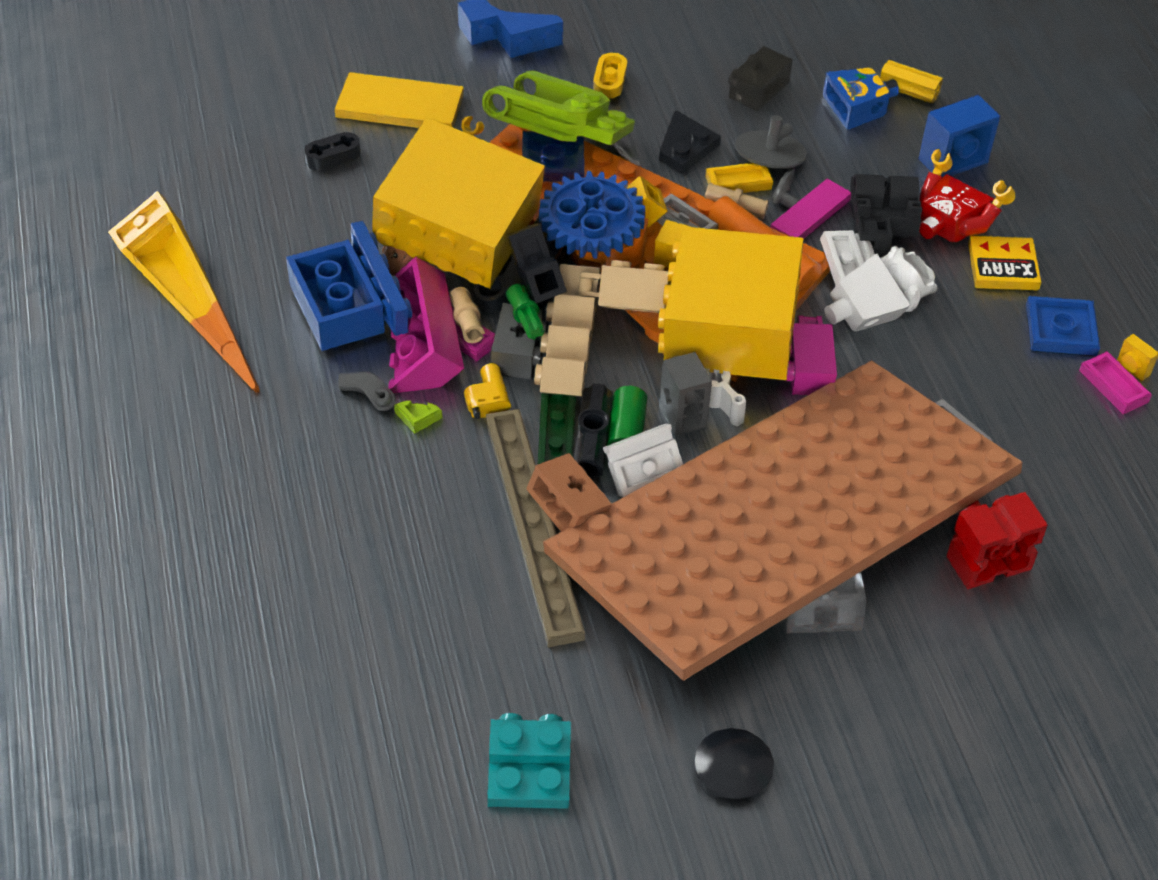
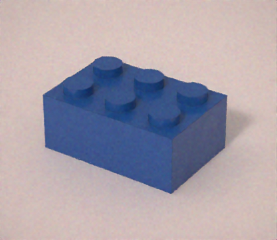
(335, 295)

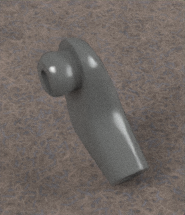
(371, 386)

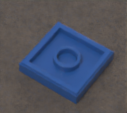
(1062, 325)

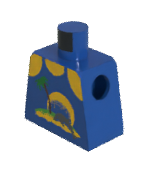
(858, 95)

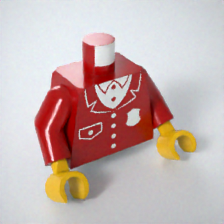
(956, 208)

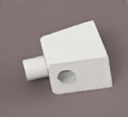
(866, 297)

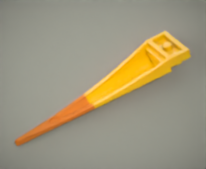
(164, 254)

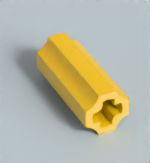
(912, 81)

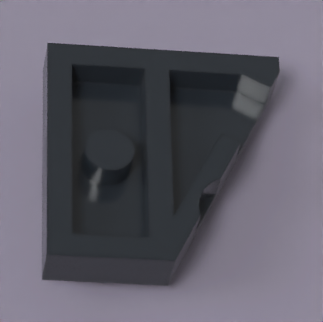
(686, 143)

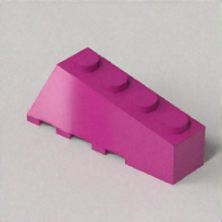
(431, 348)

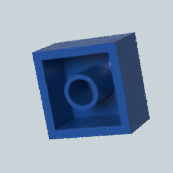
(964, 131)

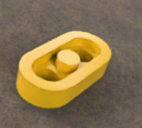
(610, 74)

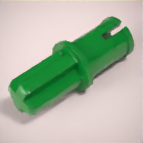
(525, 311)

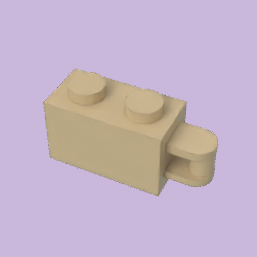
(627, 286)

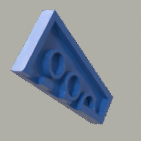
(376, 265)

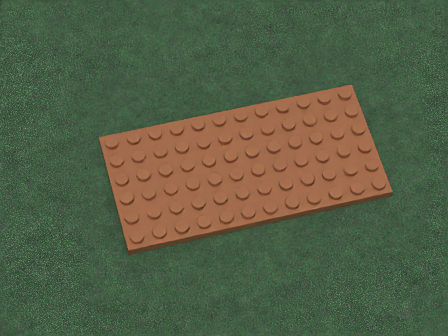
(778, 515)

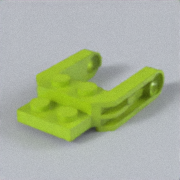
(558, 110)

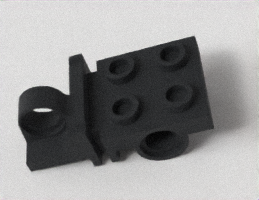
(885, 209)

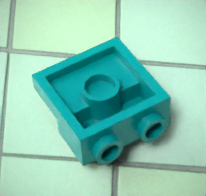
(529, 762)

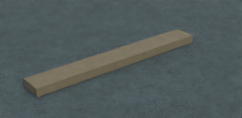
(533, 526)

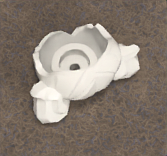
(910, 274)

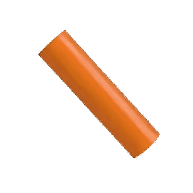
(736, 218)

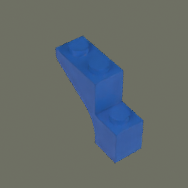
(515, 31)

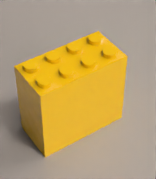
(456, 201)
(732, 301)

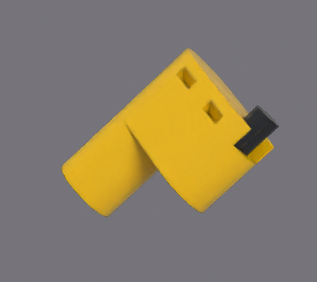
(487, 396)

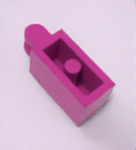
(811, 356)

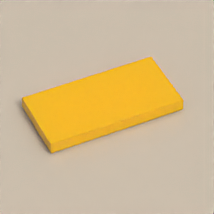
(397, 100)

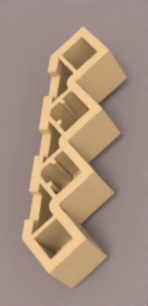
(568, 336)

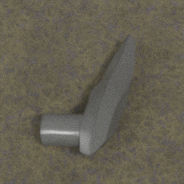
(781, 193)

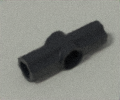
(593, 429)

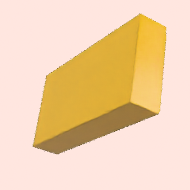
(745, 177)

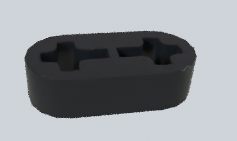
(332, 151)

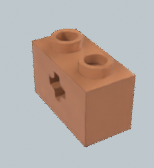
(566, 492)

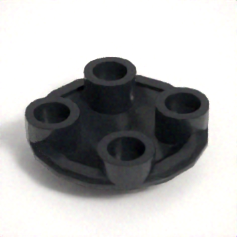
(734, 764)

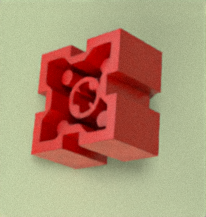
(996, 539)

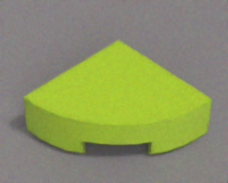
(417, 415)

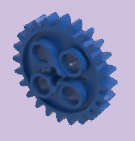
(592, 214)

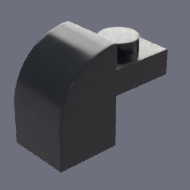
(534, 264)

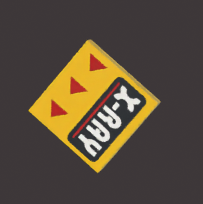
(1004, 263)

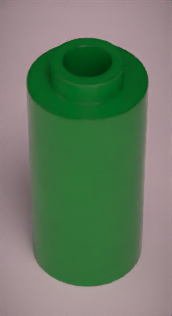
(627, 413)

